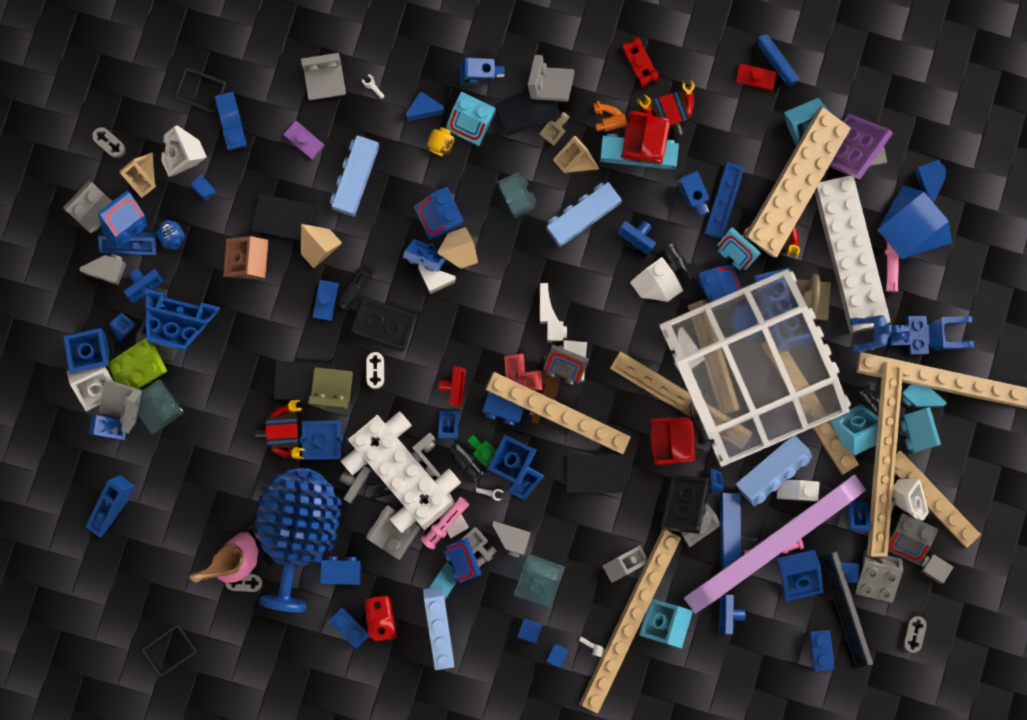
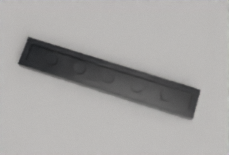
(846, 610)

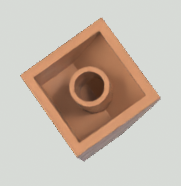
(245, 257)

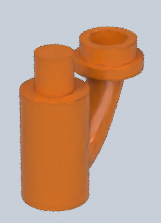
(611, 123)

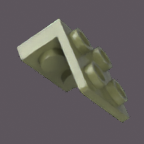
(331, 388)

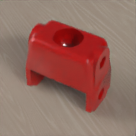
(645, 138)
(673, 440)
(380, 615)

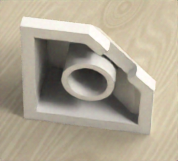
(181, 151)
(657, 282)
(89, 385)
(910, 497)

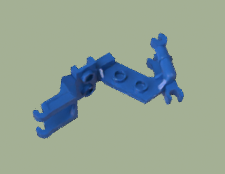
(915, 335)

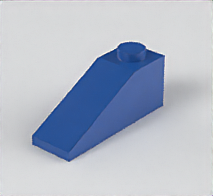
(111, 502)

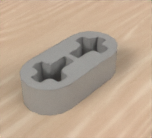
(111, 139)
(248, 588)
(919, 635)

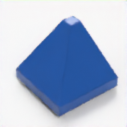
(121, 326)
(716, 481)

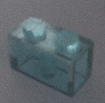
(517, 195)

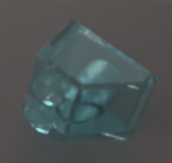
(158, 406)
(539, 581)

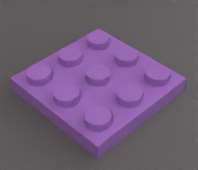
(859, 146)

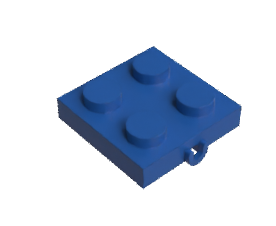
(420, 254)
(321, 440)

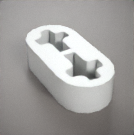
(370, 370)

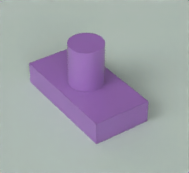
(304, 140)

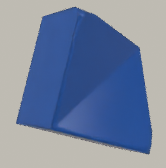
(203, 188)
(850, 571)
(529, 631)
(557, 655)

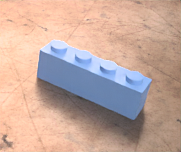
(355, 175)
(584, 214)
(774, 470)
(438, 628)

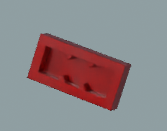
(755, 77)
(455, 386)

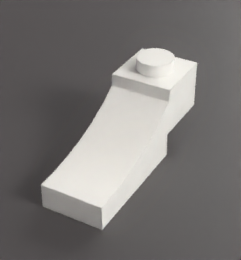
(555, 328)

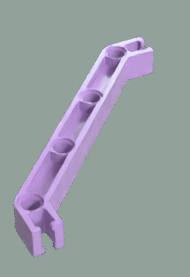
(775, 544)

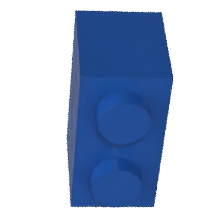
(502, 408)
(341, 572)
(349, 628)
(821, 650)

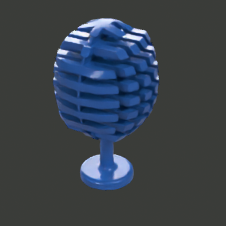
(295, 527)

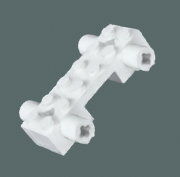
(400, 472)

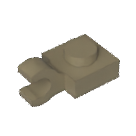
(553, 130)

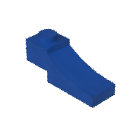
(231, 121)

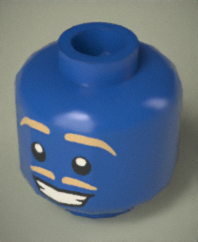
(170, 235)

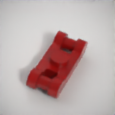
(640, 62)

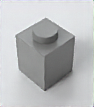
(936, 568)

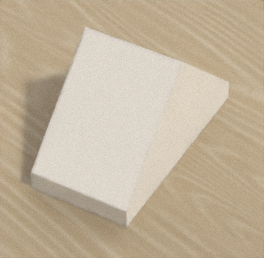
(436, 280)

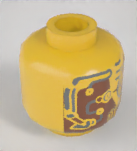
(440, 141)

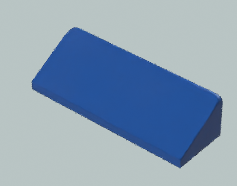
(777, 60)
(140, 244)

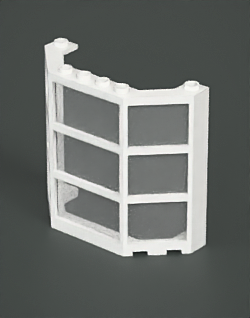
(756, 367)

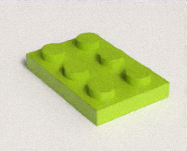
(137, 365)

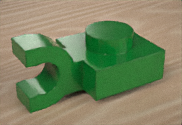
(484, 452)

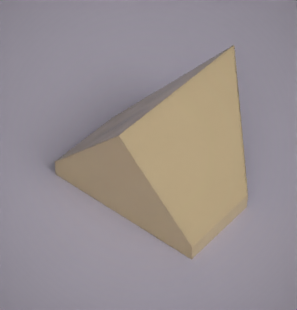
(575, 157)
(140, 174)
(317, 243)
(459, 248)

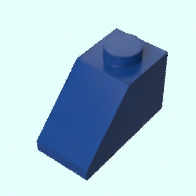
(931, 178)

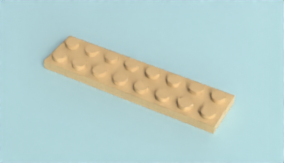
(797, 182)

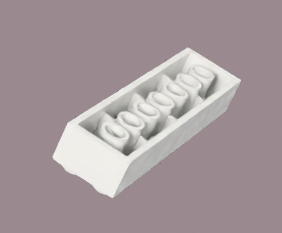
(851, 251)

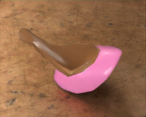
(232, 561)

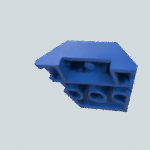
(914, 224)
(174, 322)

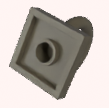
(816, 296)

